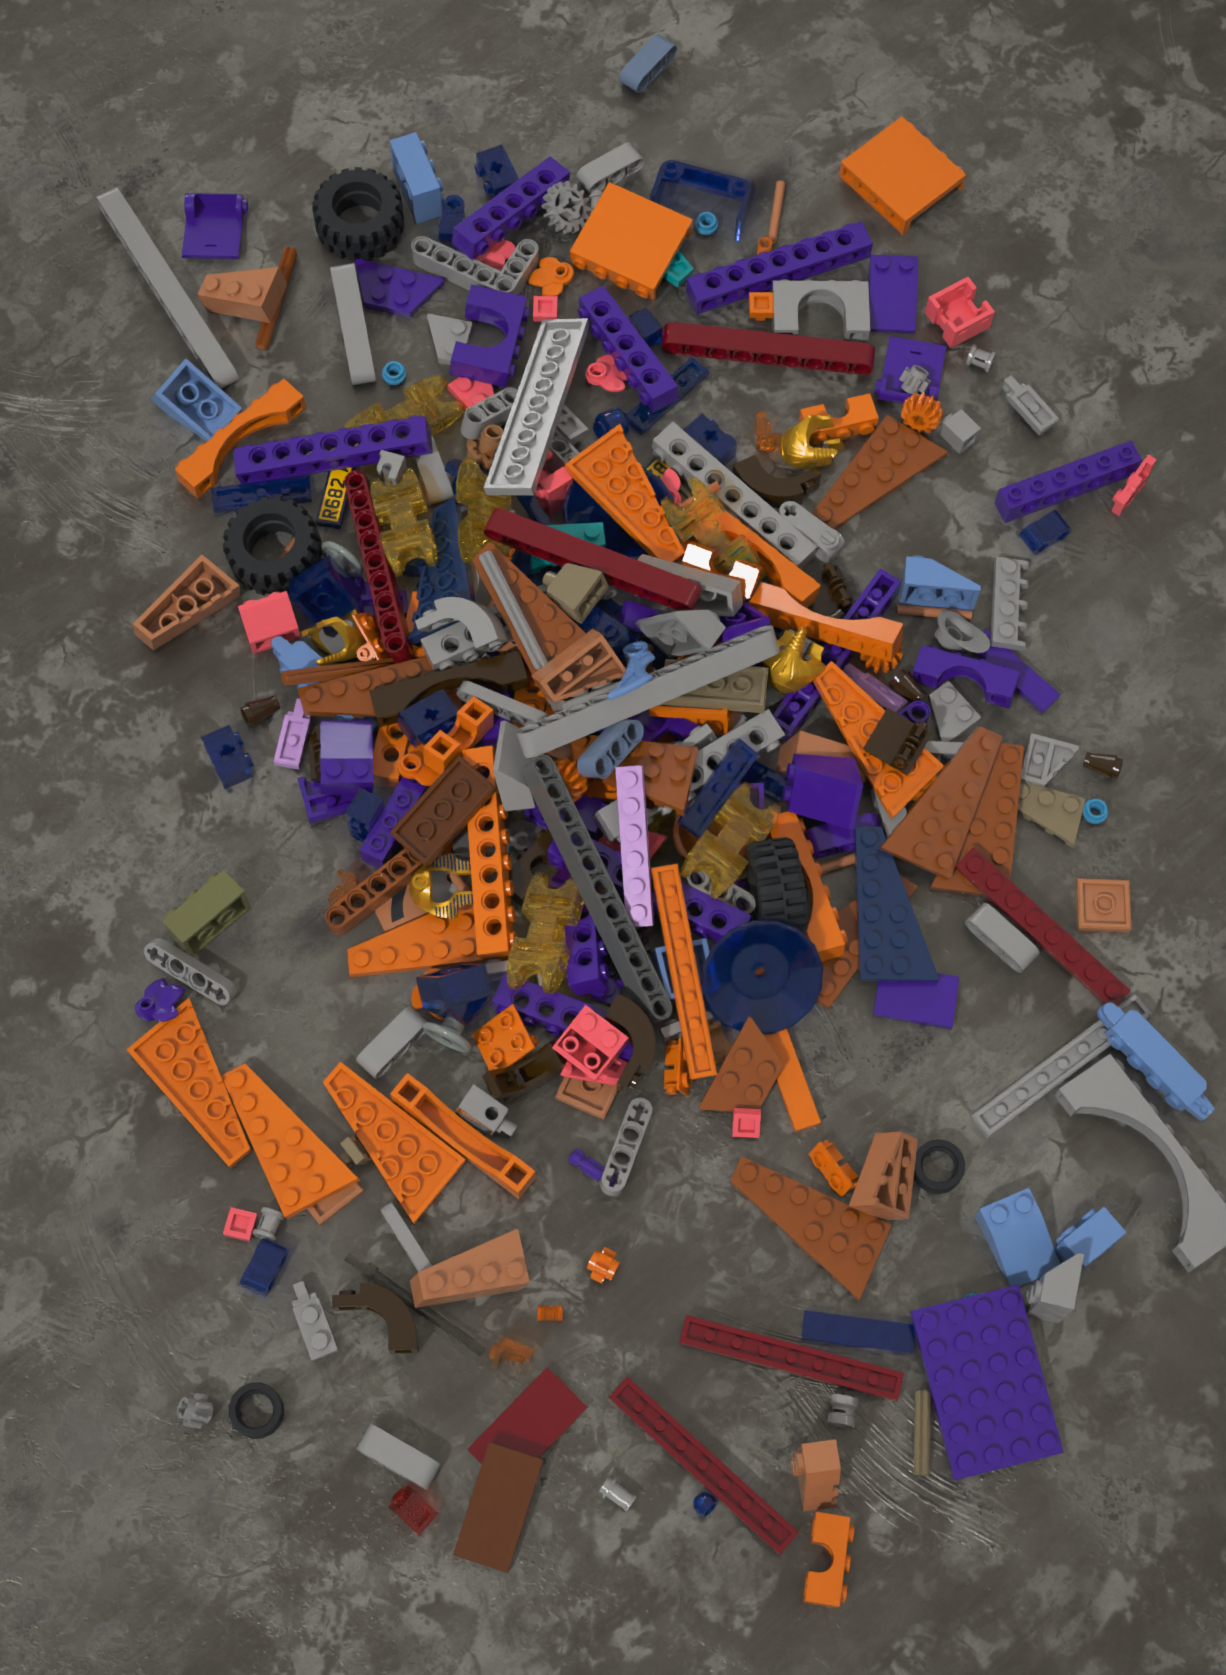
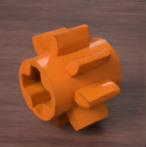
(603, 1265)

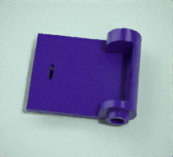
(213, 225)
(906, 353)

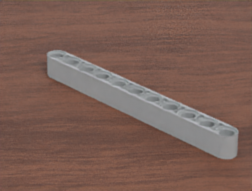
(167, 288)
(666, 685)

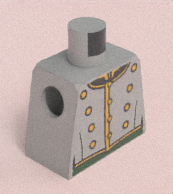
(479, 1103)

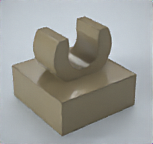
(354, 1152)

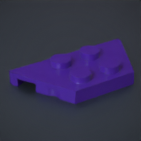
(394, 288)

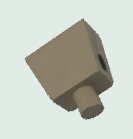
(575, 589)

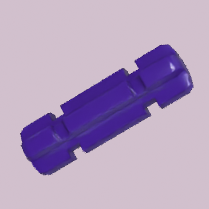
(590, 1166)

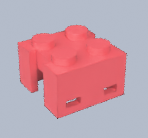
(957, 314)
(552, 488)

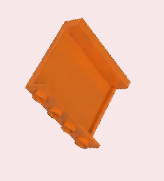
(901, 173)
(630, 240)

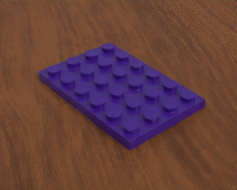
(986, 1382)

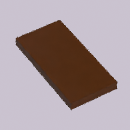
(443, 811)
(498, 1507)

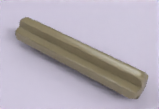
(922, 1432)

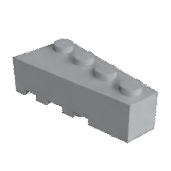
(718, 592)

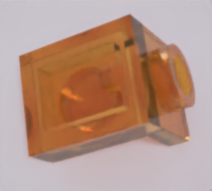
(764, 438)
(349, 882)
(718, 1040)
(516, 1352)

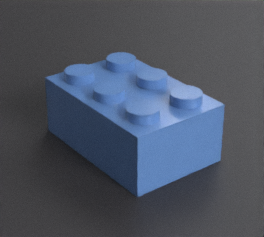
(417, 177)

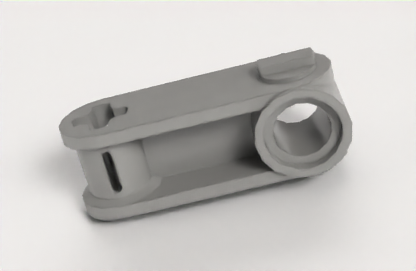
(826, 539)

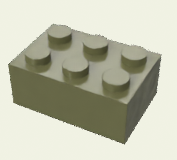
(206, 913)

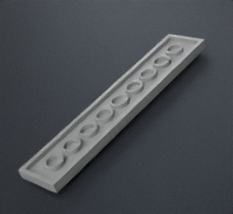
(537, 407)

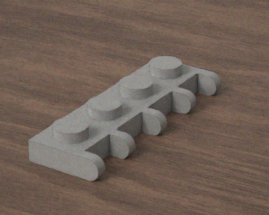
(1007, 603)

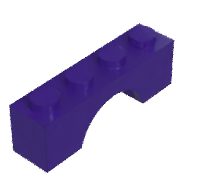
(996, 681)

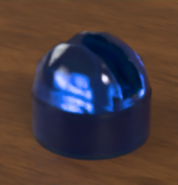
(704, 1504)

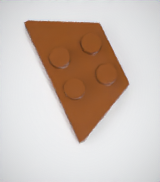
(745, 1073)

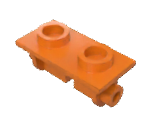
(678, 1077)
(826, 1159)

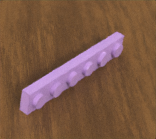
(634, 845)

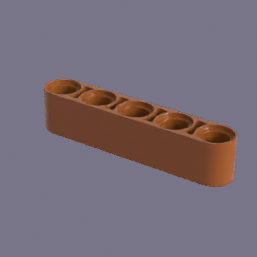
(373, 899)

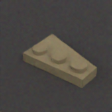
(1052, 810)

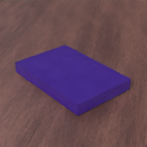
(918, 1001)

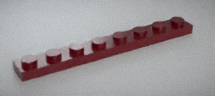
(1041, 928)
(791, 1358)
(703, 1465)

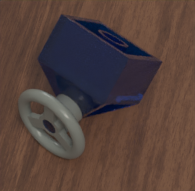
(326, 586)
(456, 996)

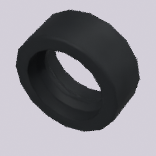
(958, 1161)
(248, 1390)

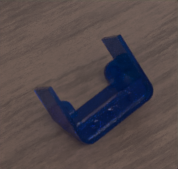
(708, 180)

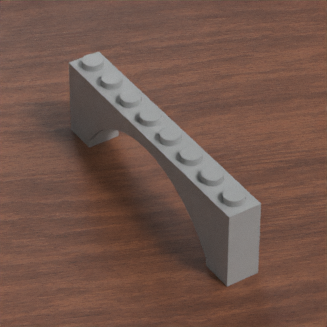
(1110, 1093)

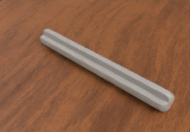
(513, 609)

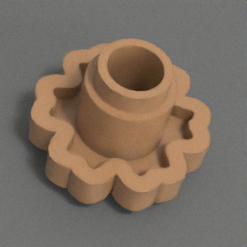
(483, 447)

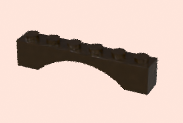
(500, 673)

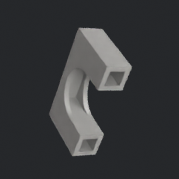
(848, 297)

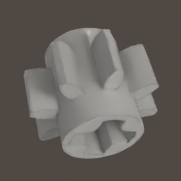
(914, 379)
(195, 1410)

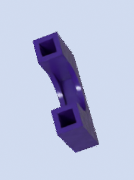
(493, 363)

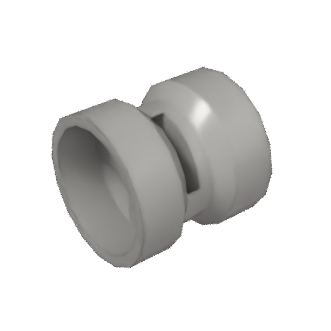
(842, 1411)

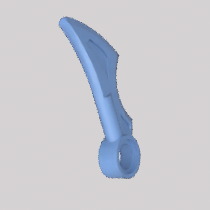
(637, 657)

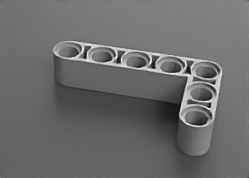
(475, 270)
(353, 323)
(496, 411)

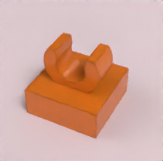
(761, 305)

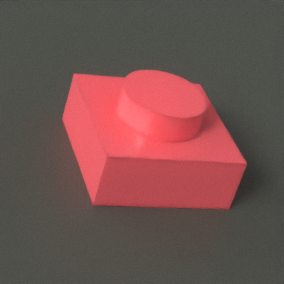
(544, 308)
(746, 1122)
(240, 1224)

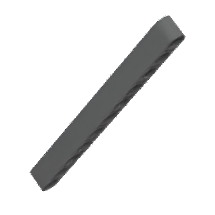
(596, 876)

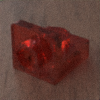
(412, 1509)

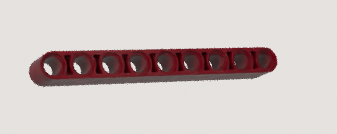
(768, 348)
(617, 569)
(380, 578)

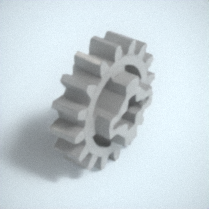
(561, 196)

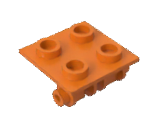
(370, 630)
(504, 1039)

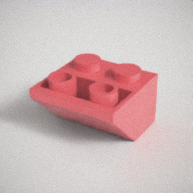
(269, 618)
(591, 1043)

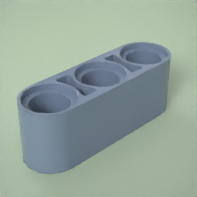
(648, 63)
(610, 749)

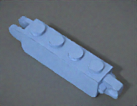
(302, 656)
(1156, 1060)

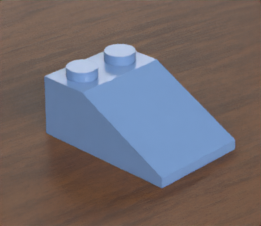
(195, 401)
(934, 585)
(1018, 1238)

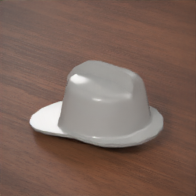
(959, 635)

